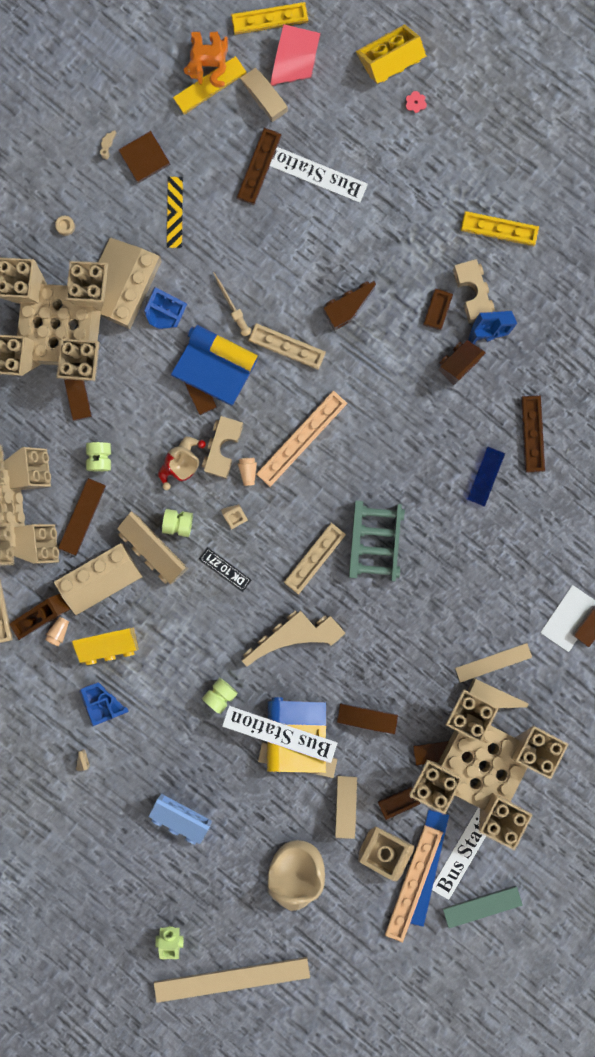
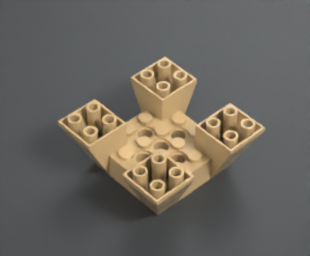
(39, 302)
(35, 542)
(452, 776)

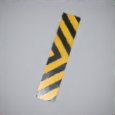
(174, 212)

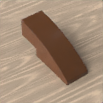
(367, 718)

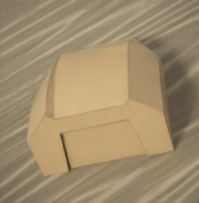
(385, 853)

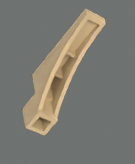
(296, 631)

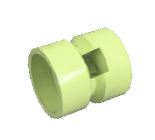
(100, 450)
(177, 523)
(219, 696)

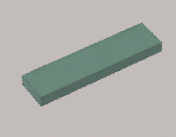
(482, 906)

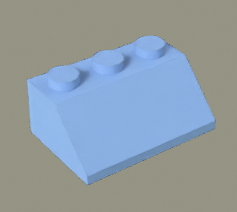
(180, 819)

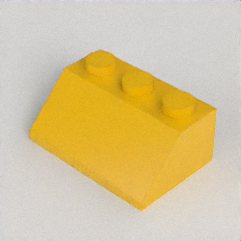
(391, 53)
(106, 646)

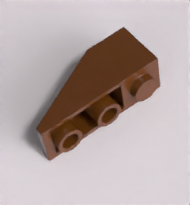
(345, 309)

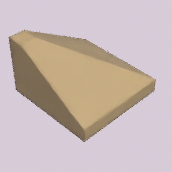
(234, 516)
(82, 762)

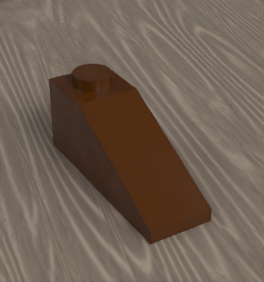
(39, 616)

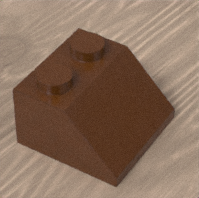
(461, 361)

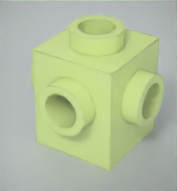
(169, 943)

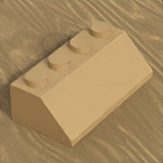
(152, 548)
(98, 579)

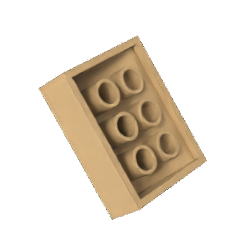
(127, 281)

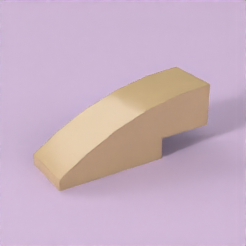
(264, 94)
(346, 807)

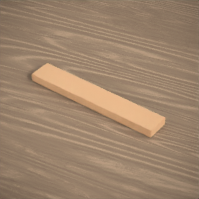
(301, 438)
(413, 883)

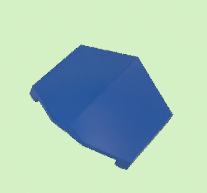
(163, 309)

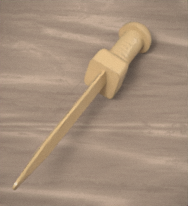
(237, 315)

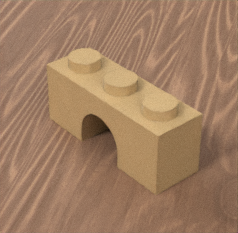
(470, 275)
(226, 430)

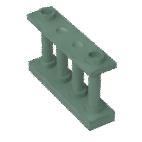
(360, 530)

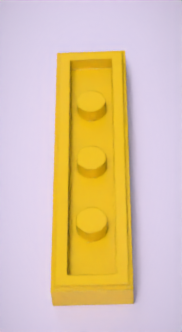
(269, 18)
(197, 93)
(499, 228)

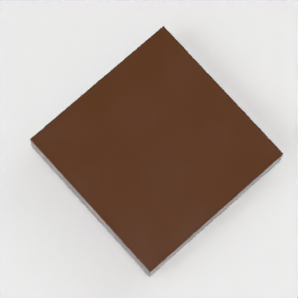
(144, 157)

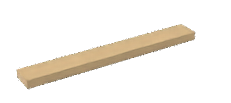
(231, 979)

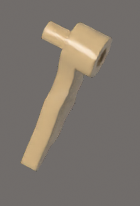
(106, 143)

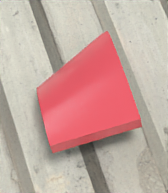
(295, 55)

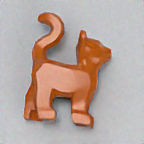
(207, 55)

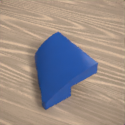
(492, 325)
(100, 704)

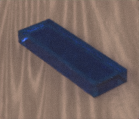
(486, 476)

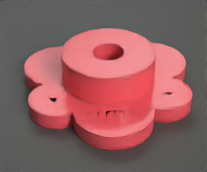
(415, 97)

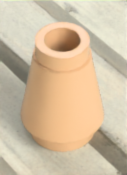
(247, 470)
(57, 632)

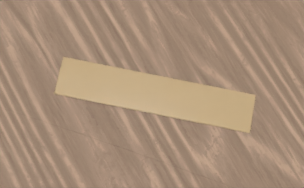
(493, 662)

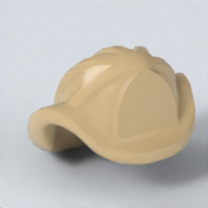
(296, 875)

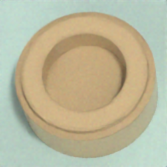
(65, 225)

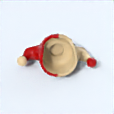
(180, 462)

